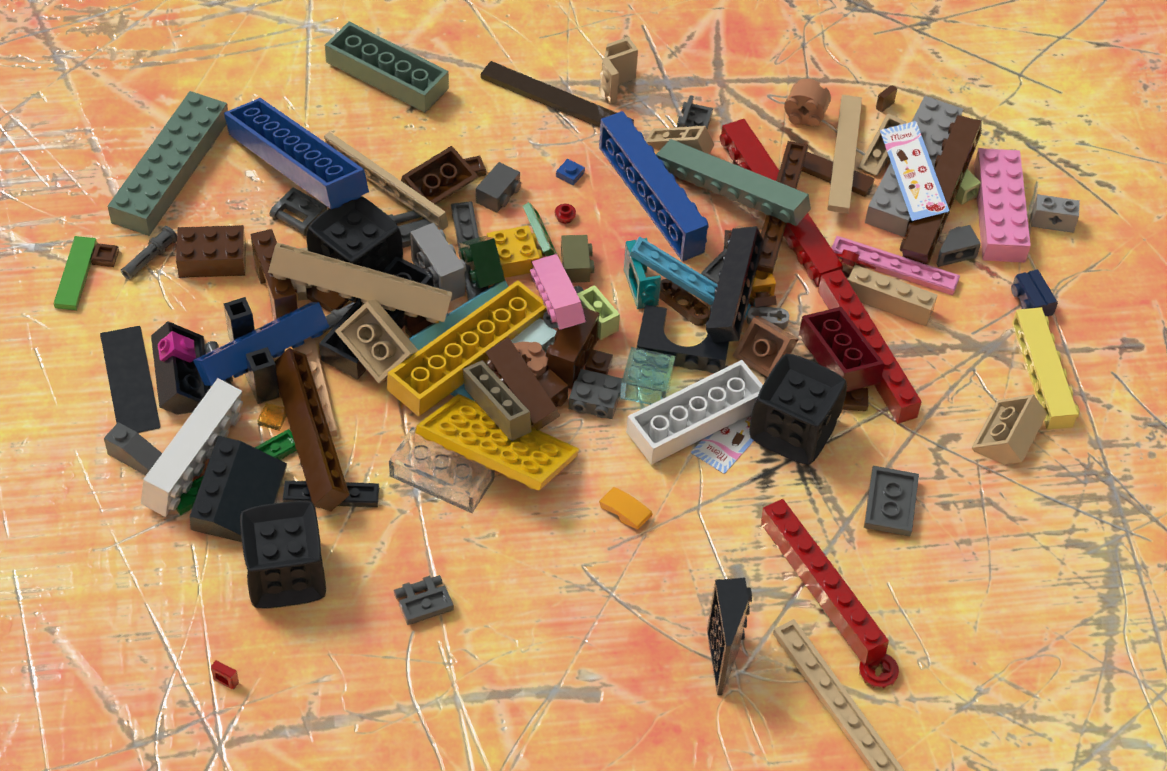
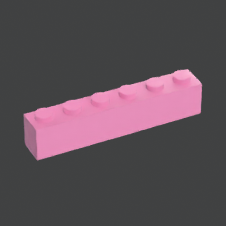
(557, 292)

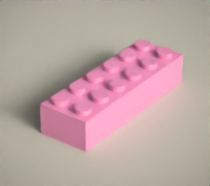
(1002, 205)

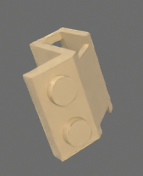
(617, 67)

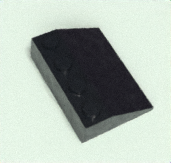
(233, 482)
(727, 626)

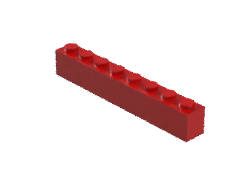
(894, 385)
(824, 582)

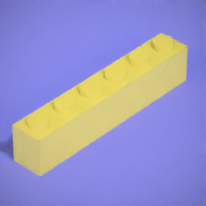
(1045, 368)

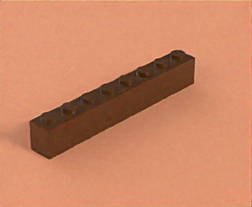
(950, 171)
(310, 431)

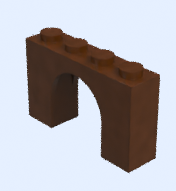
(281, 292)

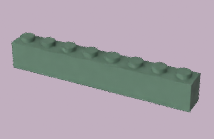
(735, 182)

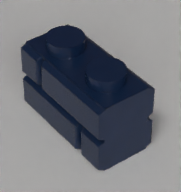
(1034, 292)

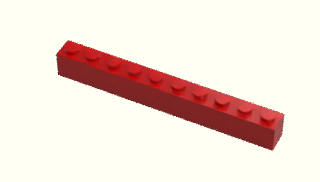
(805, 238)

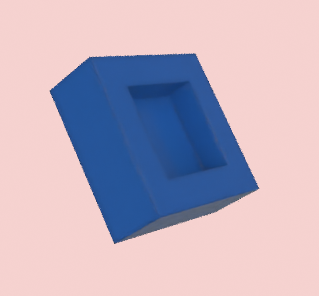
(570, 172)

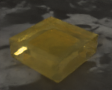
(272, 416)

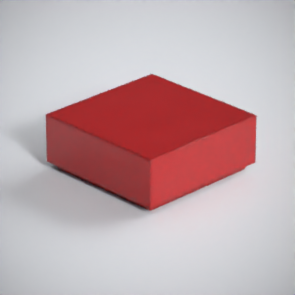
(224, 674)

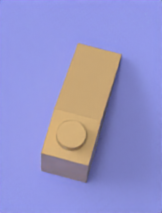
(693, 136)
(876, 154)

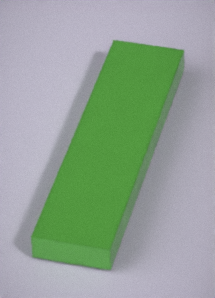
(75, 273)

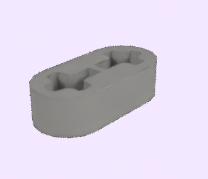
(770, 315)

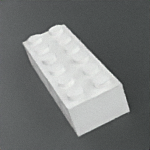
(694, 412)
(191, 448)

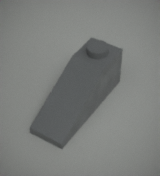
(131, 448)

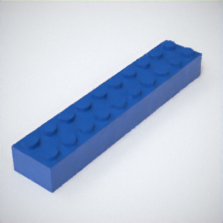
(297, 153)

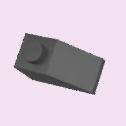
(959, 246)

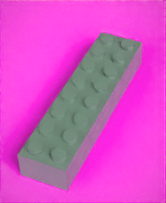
(168, 163)

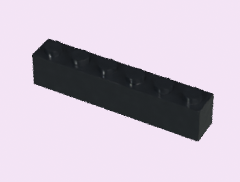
(735, 285)

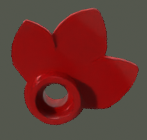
(851, 259)

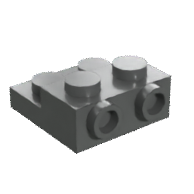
(595, 394)

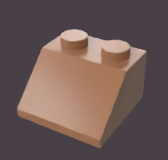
(764, 345)

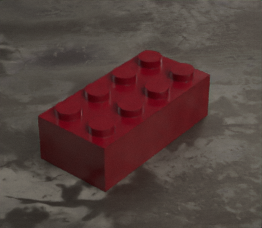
(841, 347)

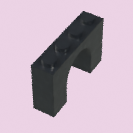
(704, 356)
(260, 365)

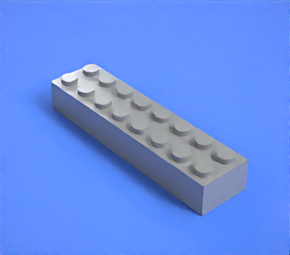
(888, 206)

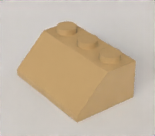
(376, 340)
(1010, 429)

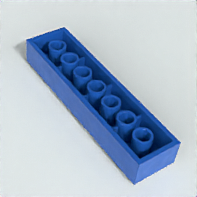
(653, 186)

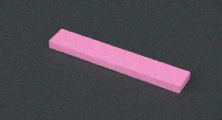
(900, 266)

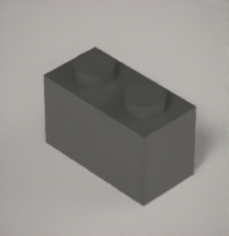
(498, 187)

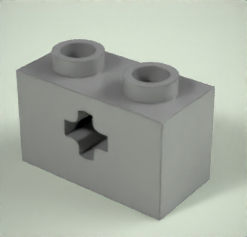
(1055, 213)

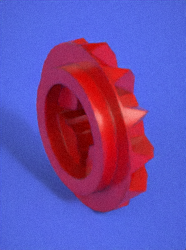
(889, 668)

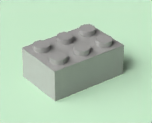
(438, 257)

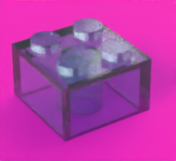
(647, 376)

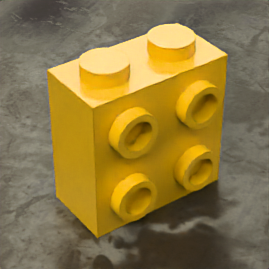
(516, 250)

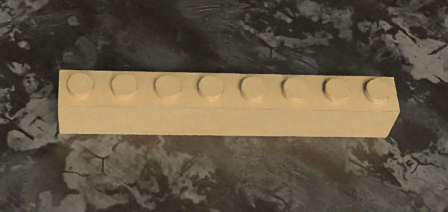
(359, 282)

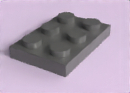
(891, 501)

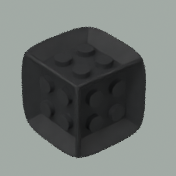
(357, 235)
(797, 408)
(282, 554)

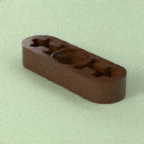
(685, 310)

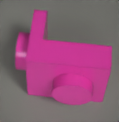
(177, 346)

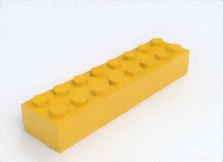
(439, 365)

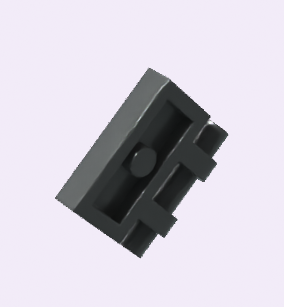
(426, 604)

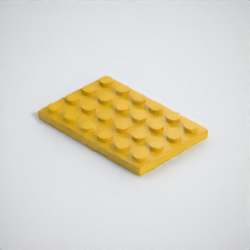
(470, 432)

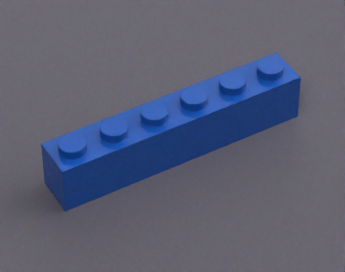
(276, 335)

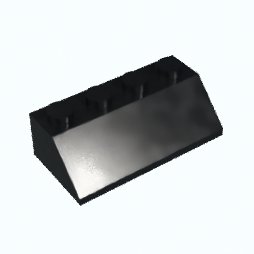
(177, 380)

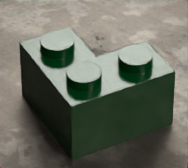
(483, 261)

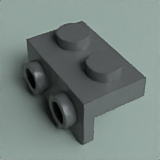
(694, 114)

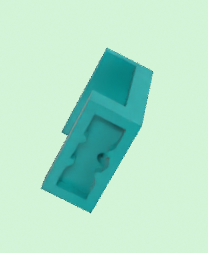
(648, 288)

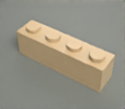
(892, 295)

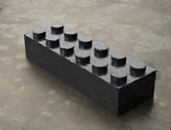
(336, 352)

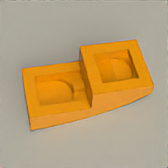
(626, 507)

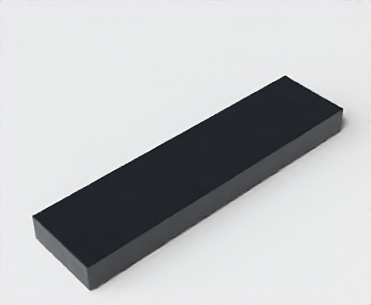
(359, 493)

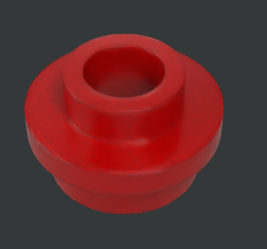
(565, 213)

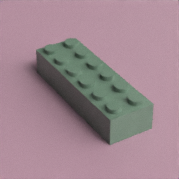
(387, 66)

